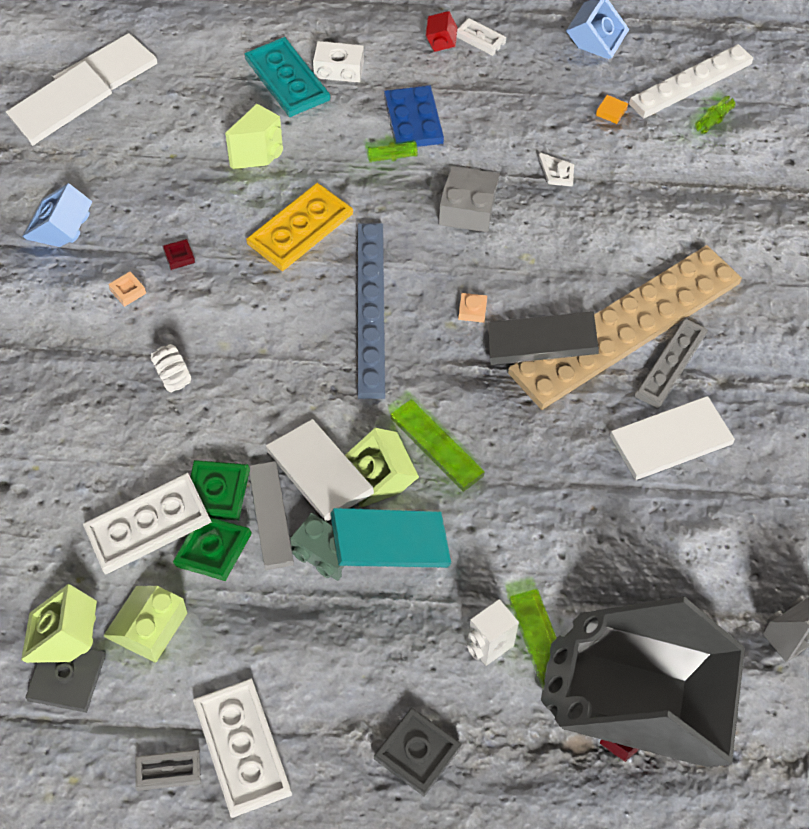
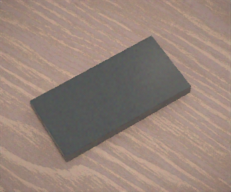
(543, 338)

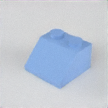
(598, 28)
(59, 217)

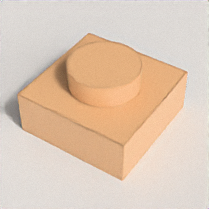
(127, 289)
(472, 307)

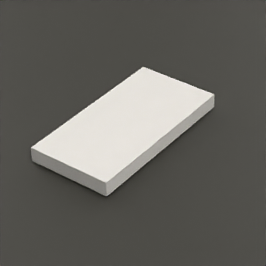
(118, 61)
(58, 102)
(671, 438)
(319, 469)
(146, 523)
(242, 748)

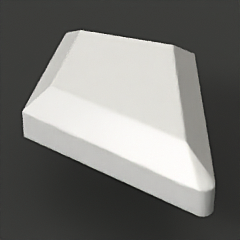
(556, 170)

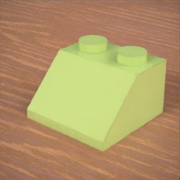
(254, 139)
(383, 464)
(147, 621)
(60, 627)

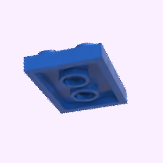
(414, 116)

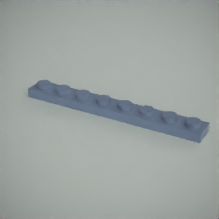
(371, 312)

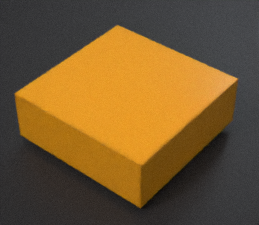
(612, 109)

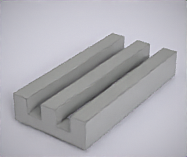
(168, 770)

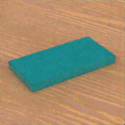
(287, 77)
(390, 538)

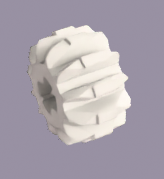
(170, 368)

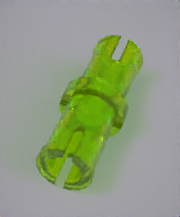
(715, 114)
(392, 151)

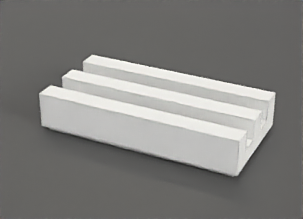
(479, 36)

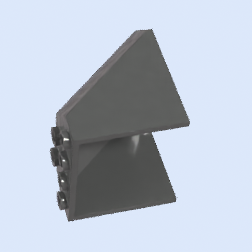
(649, 680)

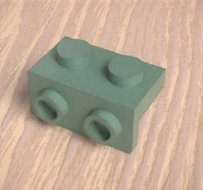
(316, 545)

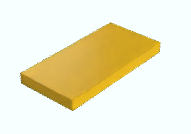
(299, 226)

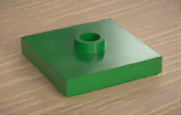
(221, 487)
(213, 549)

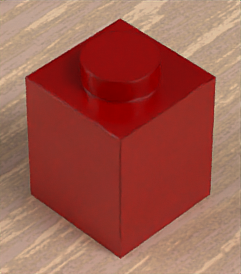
(441, 31)

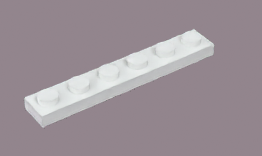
(690, 81)

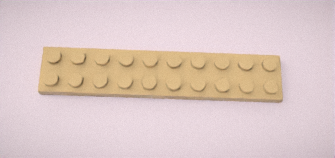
(631, 324)

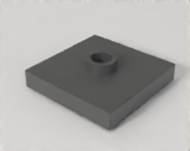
(67, 683)
(417, 751)

